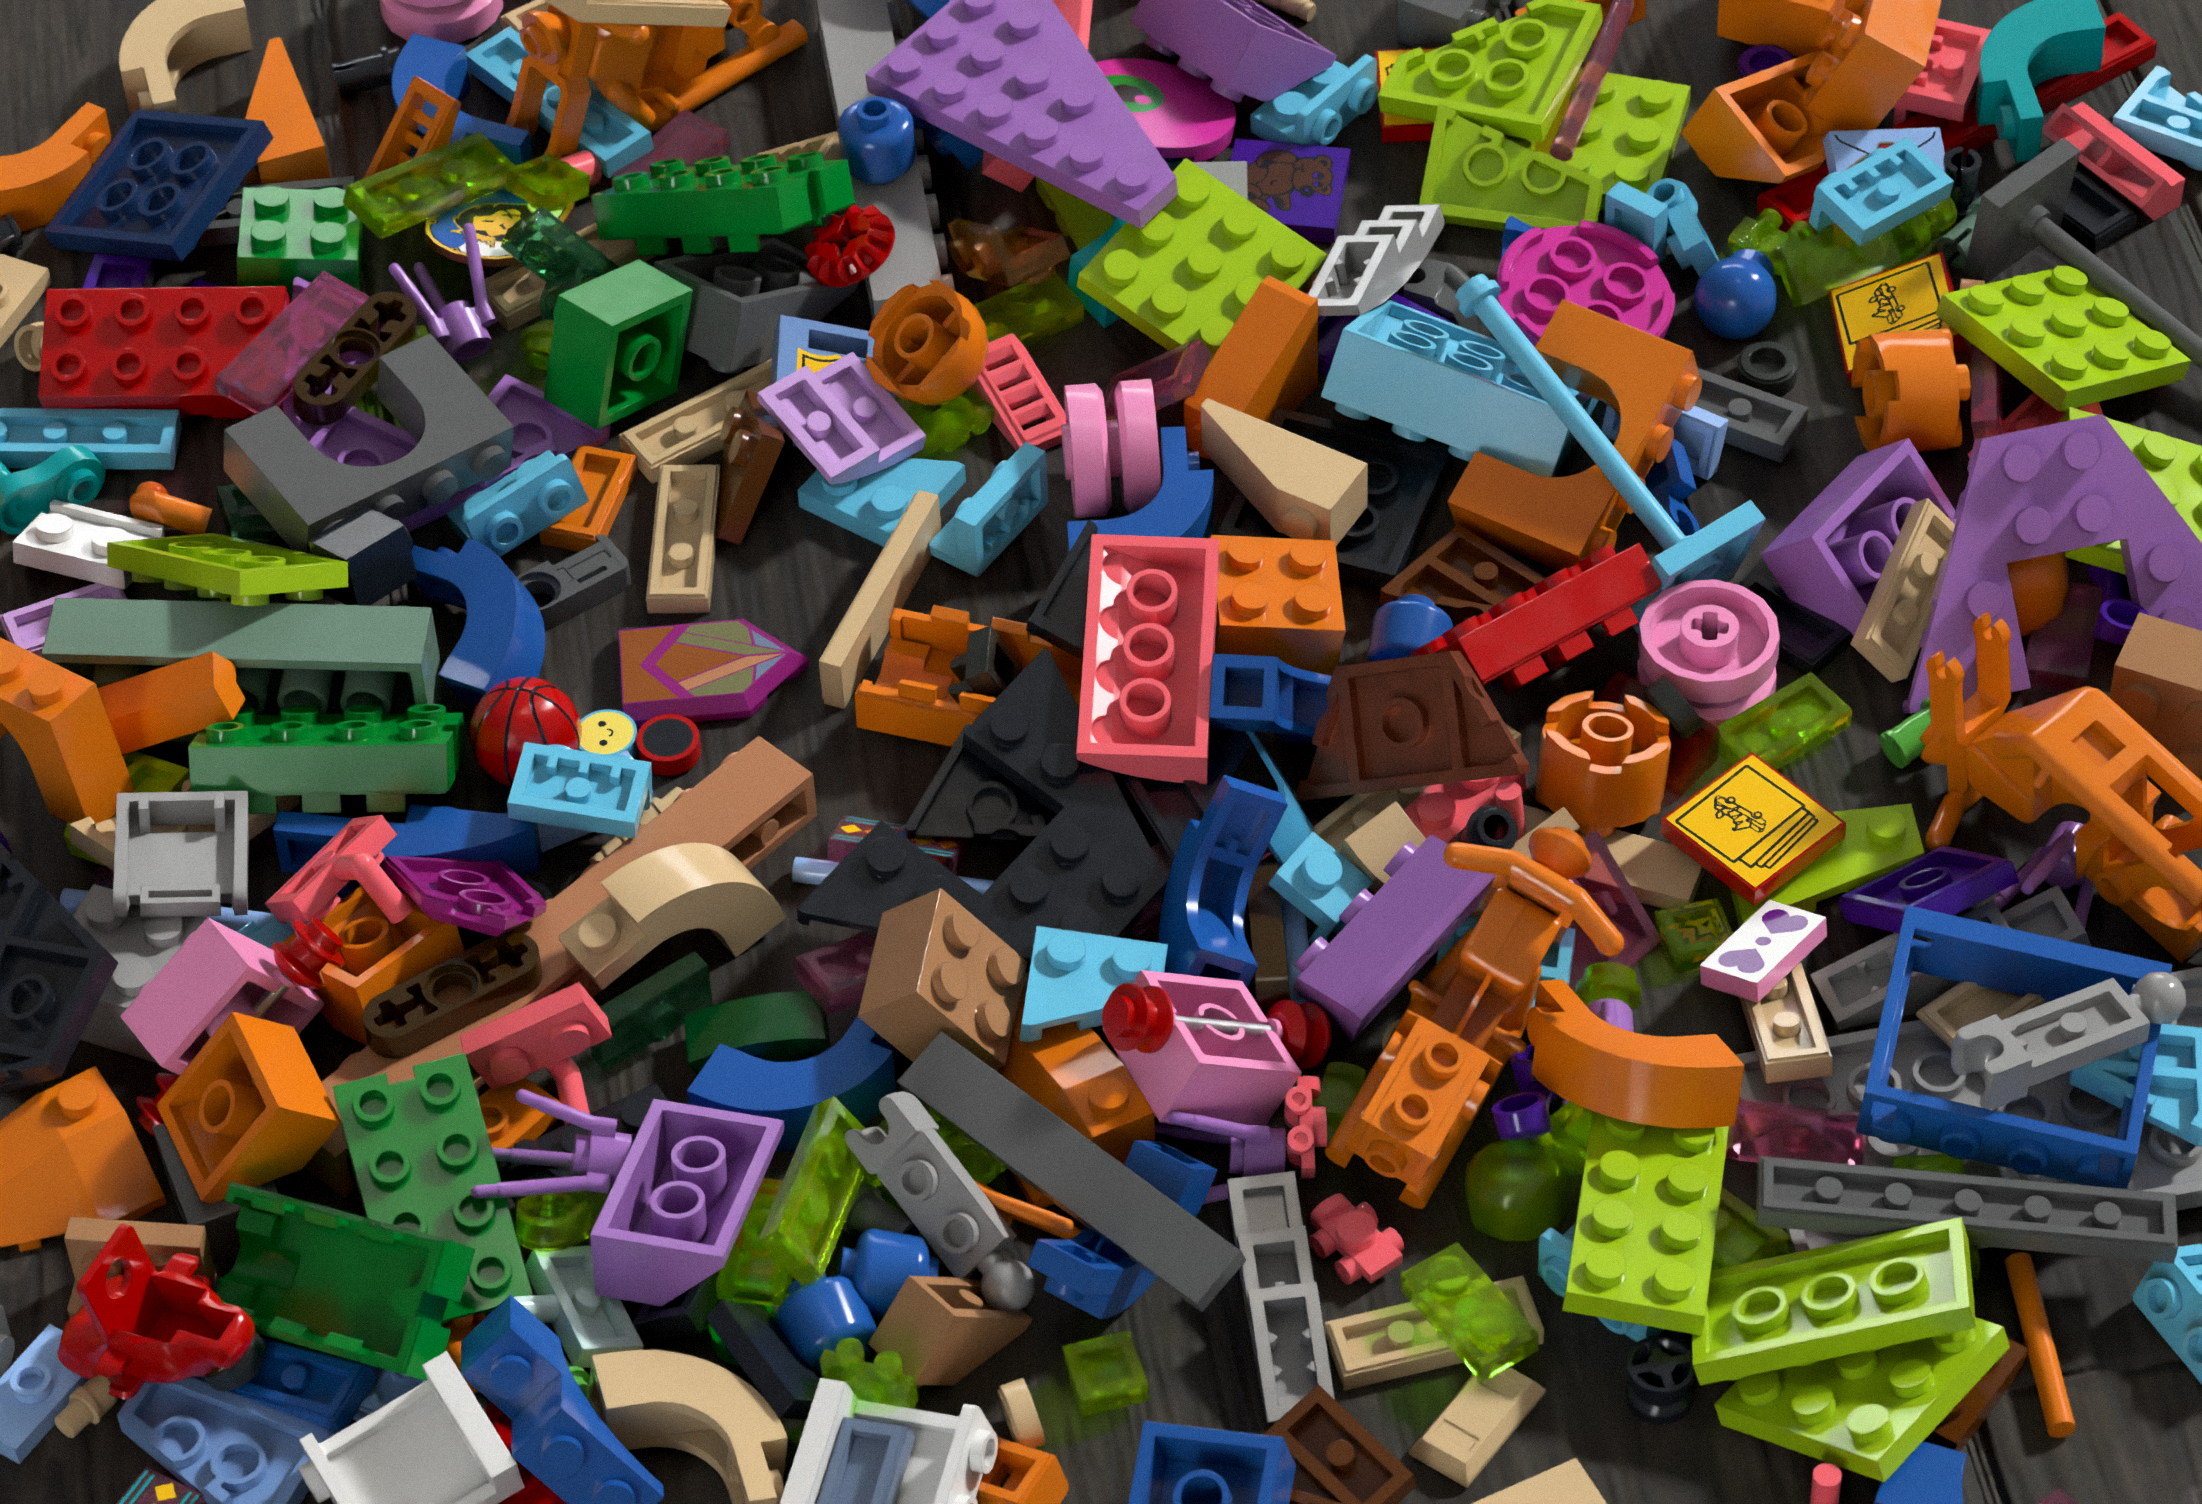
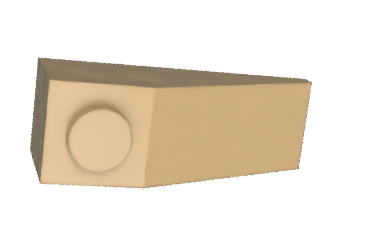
(1286, 477)

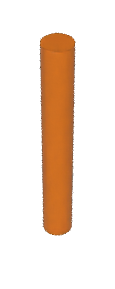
(2040, 1345)

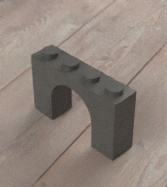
(450, 418)

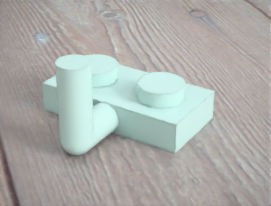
(568, 1300)

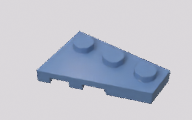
(221, 1442)

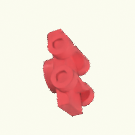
(1307, 1125)
(1356, 1237)

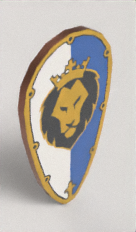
(491, 219)

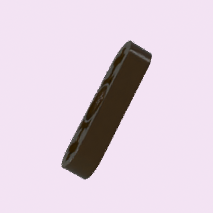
(352, 381)
(1267, 938)
(444, 1019)

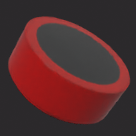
(669, 744)

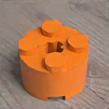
(1910, 389)
(1603, 761)

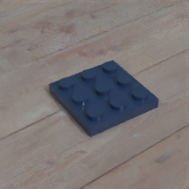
(159, 185)

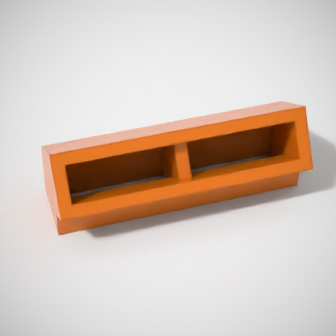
(172, 701)

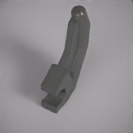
(1435, 288)

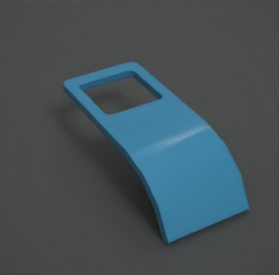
(1294, 824)

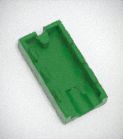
(721, 201)
(330, 756)
(418, 1157)
(343, 1281)

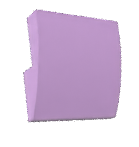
(842, 419)

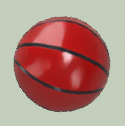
(516, 714)

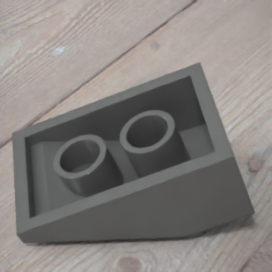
(742, 297)

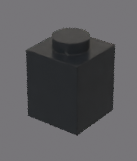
(376, 555)

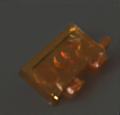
(1007, 258)

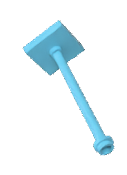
(1704, 555)

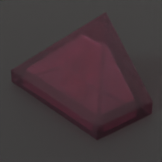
(1618, 901)
(1794, 1133)

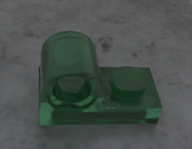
(554, 255)

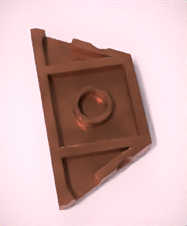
(1408, 728)

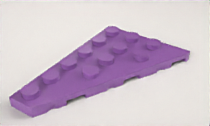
(1032, 96)

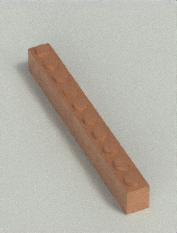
(742, 806)

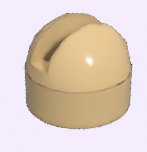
(29, 345)

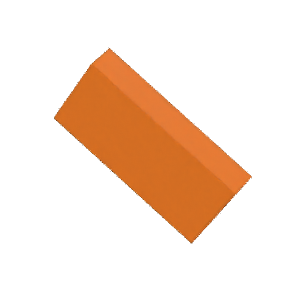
(606, 480)

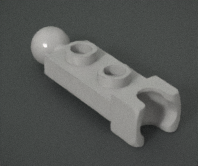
(2063, 1034)
(942, 1200)

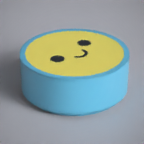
(608, 733)

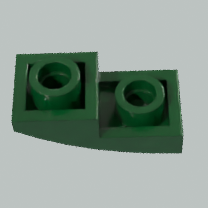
(767, 1025)

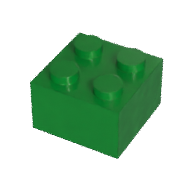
(297, 235)
(617, 343)

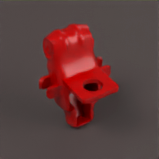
(150, 1321)

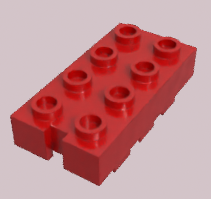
(150, 346)
(1552, 618)

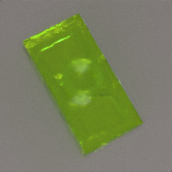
(750, 1270)

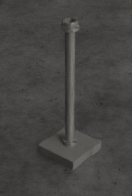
(2029, 212)

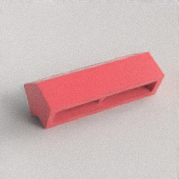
(2117, 160)

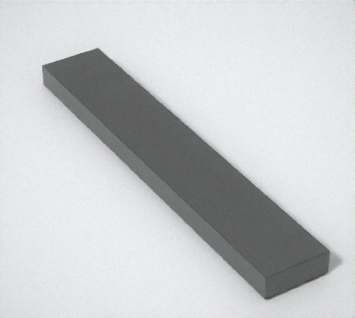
(1072, 1171)
(1992, 1208)

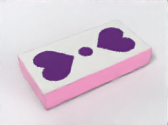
(1763, 951)

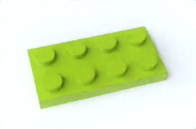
(228, 567)
(1646, 1224)
(1836, 1301)

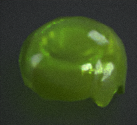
(1515, 1189)

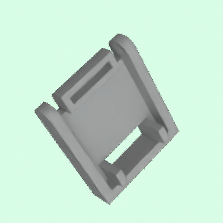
(184, 869)

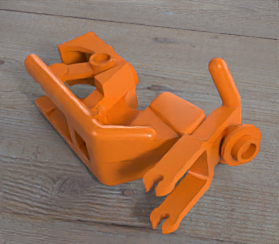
(636, 67)
(2076, 753)
(1469, 1012)

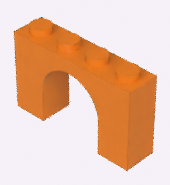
(1578, 514)
(63, 734)

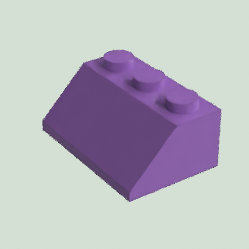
(1234, 44)
(1845, 535)
(1389, 935)
(679, 1200)

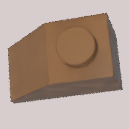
(944, 1328)

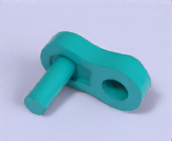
(66, 476)

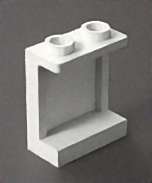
(416, 1450)
(943, 1463)

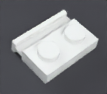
(75, 541)

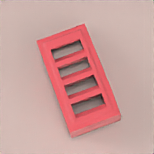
(1011, 364)

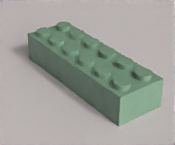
(280, 650)

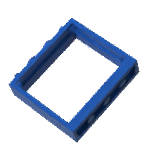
(2017, 965)

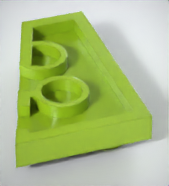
(1487, 178)
(1873, 845)

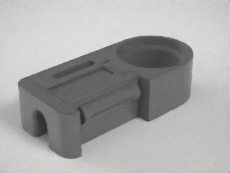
(579, 581)

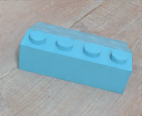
(1446, 387)

